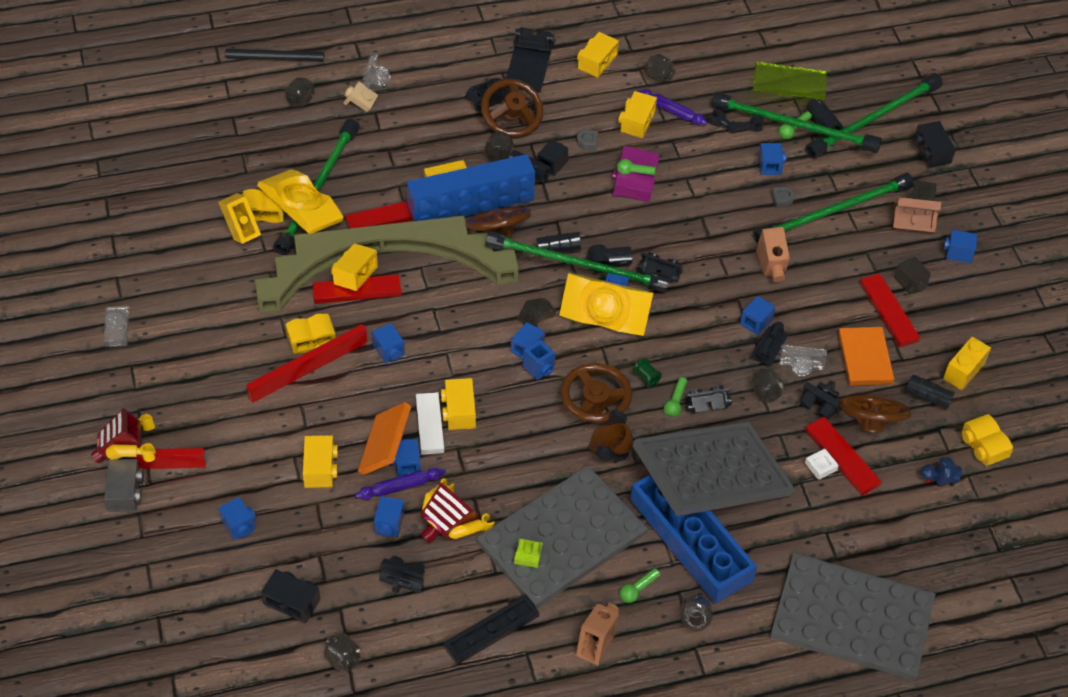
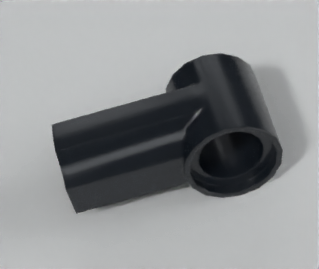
(610, 256)

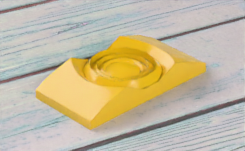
(302, 200)
(606, 304)

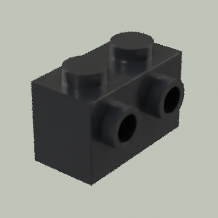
(934, 144)
(291, 595)

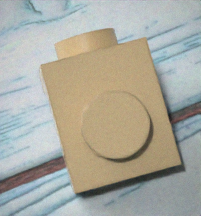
(360, 96)

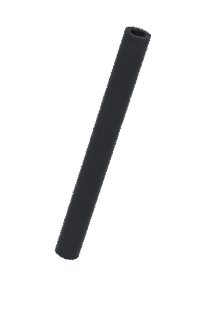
(274, 55)

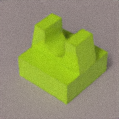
(528, 553)

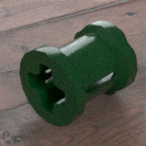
(647, 372)

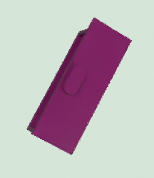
(635, 185)

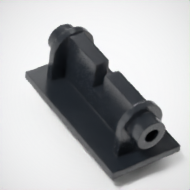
(542, 41)
(653, 263)
(770, 344)
(716, 396)

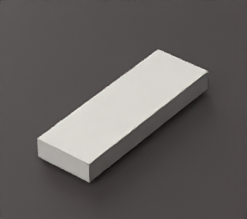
(429, 423)

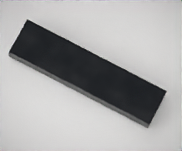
(491, 629)

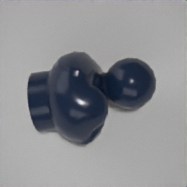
(945, 472)

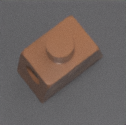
(773, 253)
(603, 624)

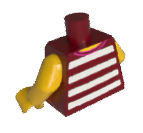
(123, 437)
(450, 515)

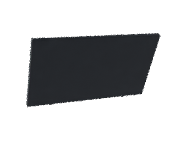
(529, 66)

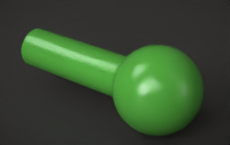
(787, 131)
(626, 167)
(672, 407)
(630, 592)

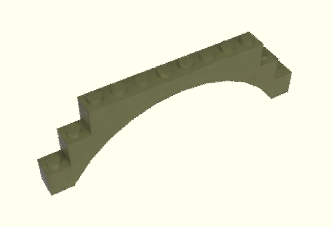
(435, 236)

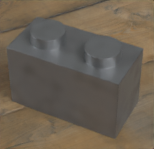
(122, 485)

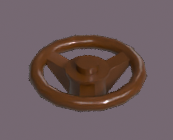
(512, 107)
(499, 220)
(596, 392)
(874, 412)

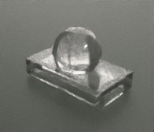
(375, 74)
(116, 326)
(802, 359)

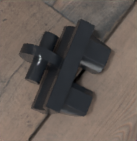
(813, 394)
(402, 575)

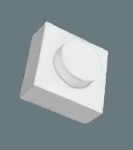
(821, 464)

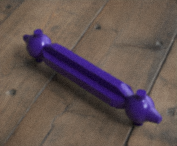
(676, 108)
(400, 483)

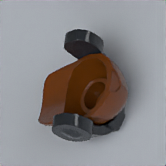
(613, 440)

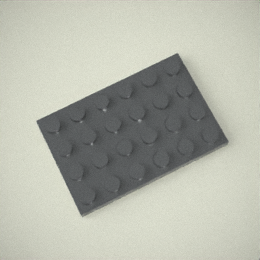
(713, 468)
(579, 530)
(853, 616)

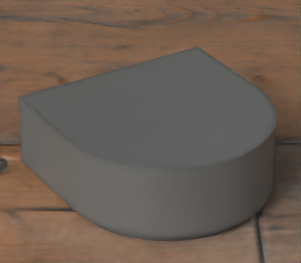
(587, 139)
(782, 196)

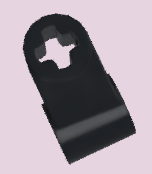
(476, 98)

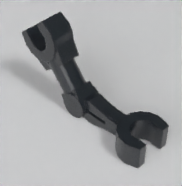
(734, 127)

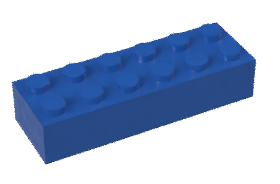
(472, 189)
(697, 542)

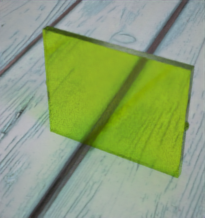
(790, 80)

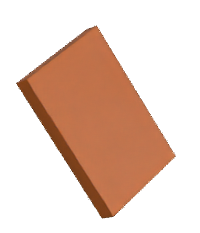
(865, 356)
(384, 438)

